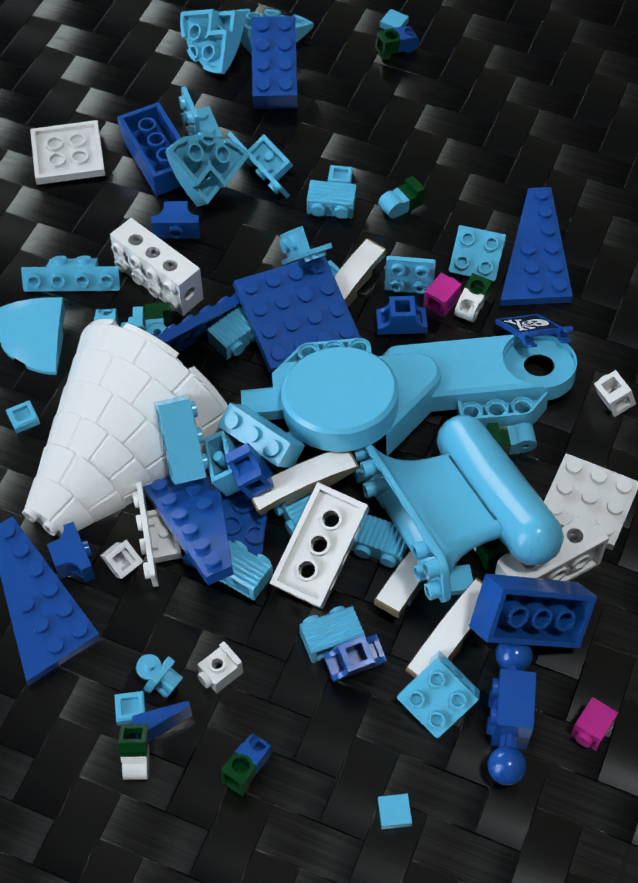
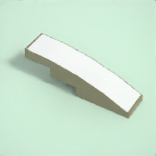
(358, 269)
(303, 477)
(399, 588)
(450, 631)

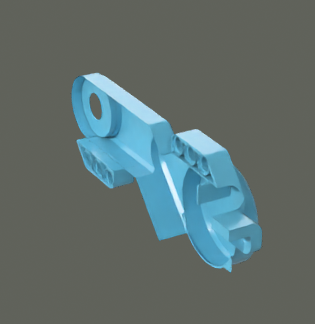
(342, 389)

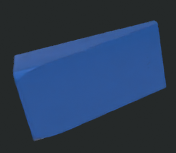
(163, 718)

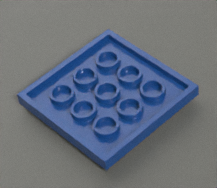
(294, 308)

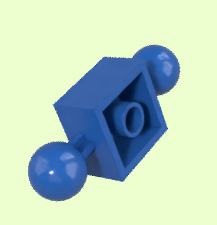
(511, 712)

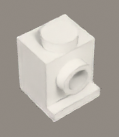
(615, 393)
(121, 559)
(221, 677)

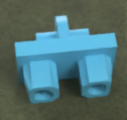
(160, 676)

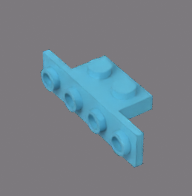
(269, 160)
(297, 248)
(71, 275)

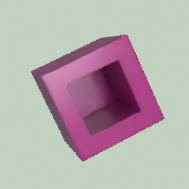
(442, 294)
(594, 724)

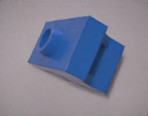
(175, 222)
(401, 317)
(250, 470)
(71, 554)
(354, 657)

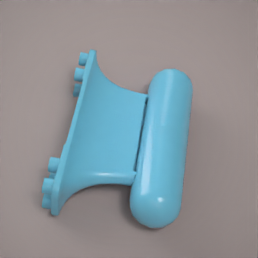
(459, 503)

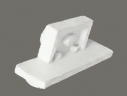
(157, 541)

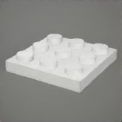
(67, 152)
(591, 489)

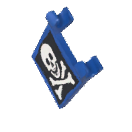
(533, 325)

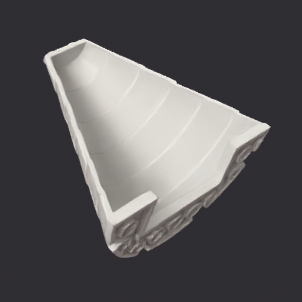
(109, 425)

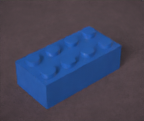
(274, 62)
(147, 137)
(532, 611)

